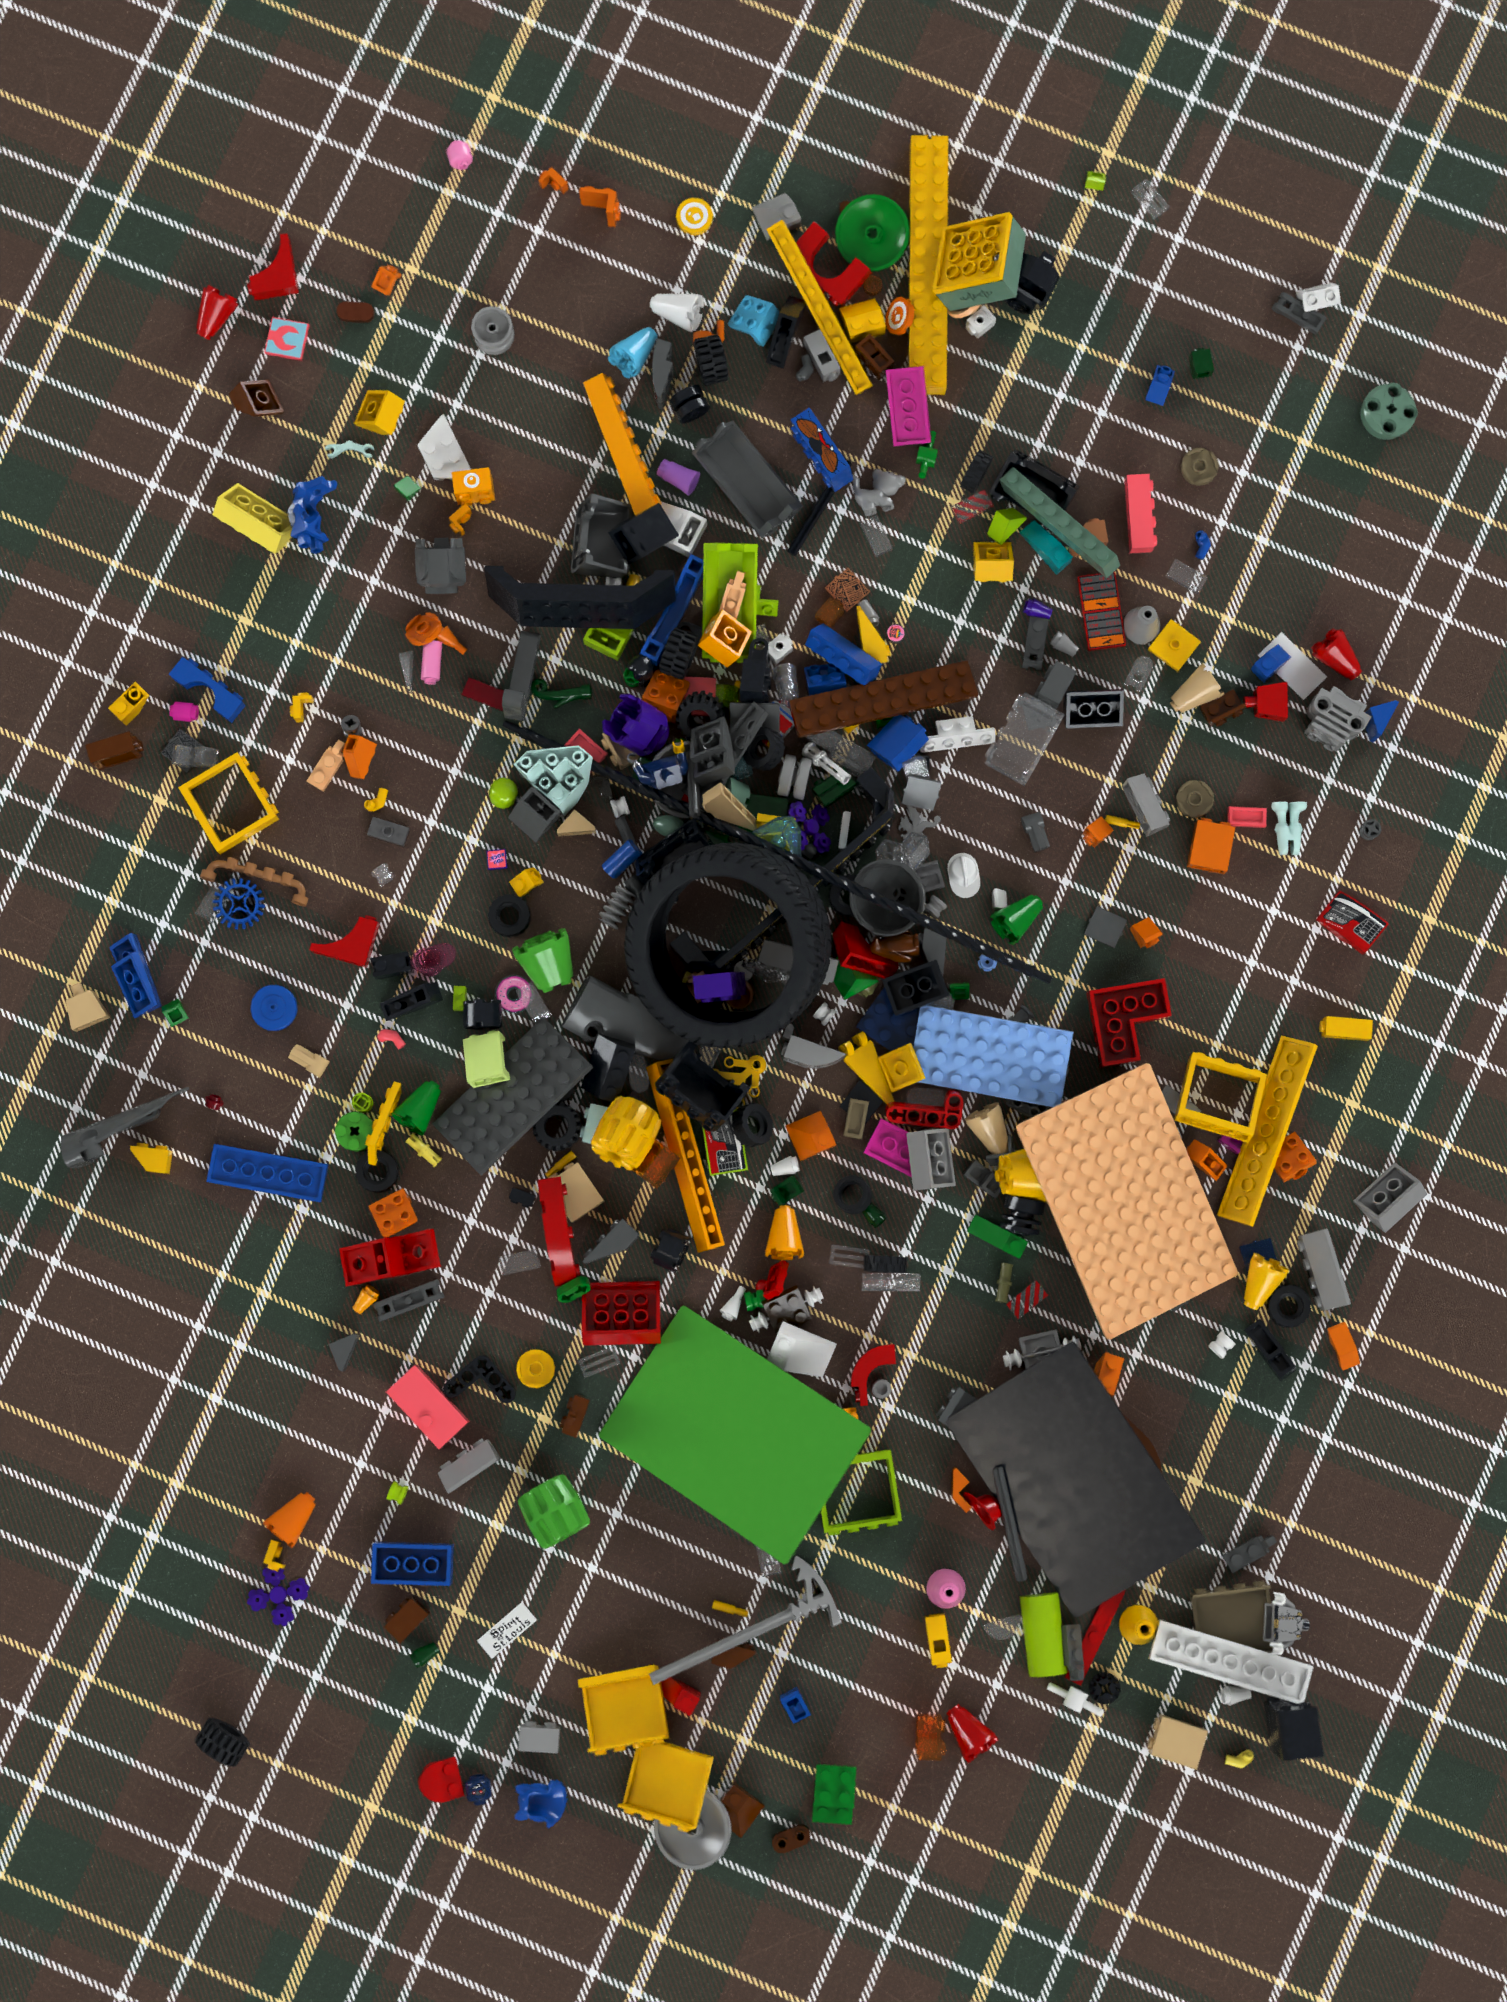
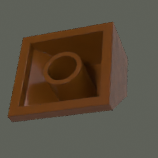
(256, 398)
(741, 1807)

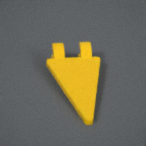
(866, 1065)

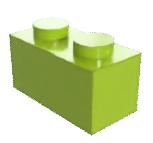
(459, 996)

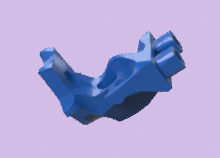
(306, 526)

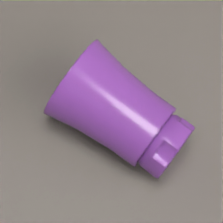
(679, 476)

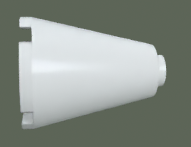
(679, 309)

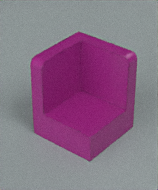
(1230, 1143)

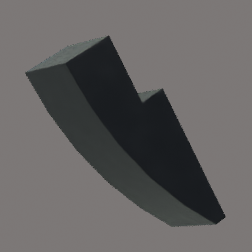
(1270, 1350)

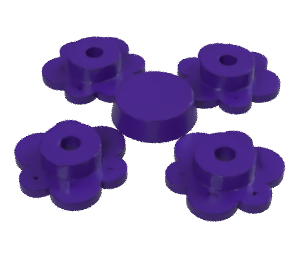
(811, 826)
(278, 1595)

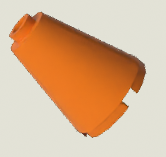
(291, 1518)

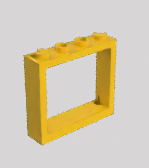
(247, 832)
(1212, 1123)

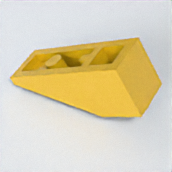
(870, 638)

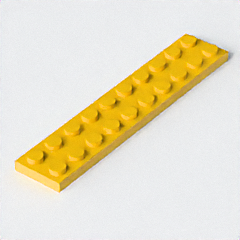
(1275, 1113)

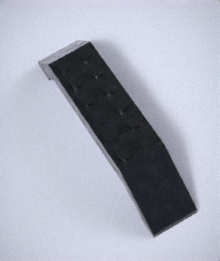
(580, 603)

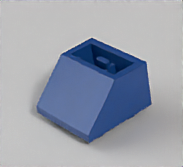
(823, 678)

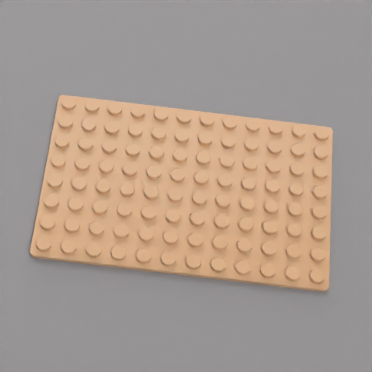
(1127, 1200)

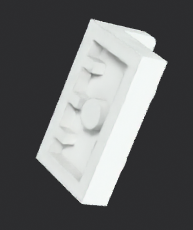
(1319, 296)

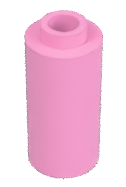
(431, 662)

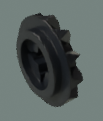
(1095, 1690)

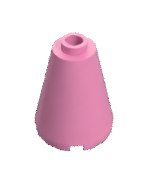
(940, 1582)

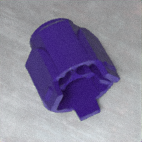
(637, 726)

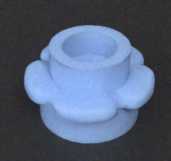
(986, 967)

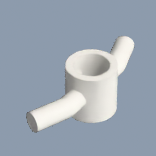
(1075, 1699)

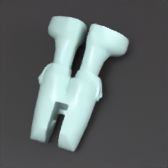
(1290, 832)

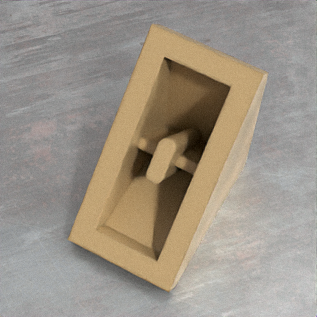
(576, 825)

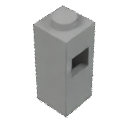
(822, 356)

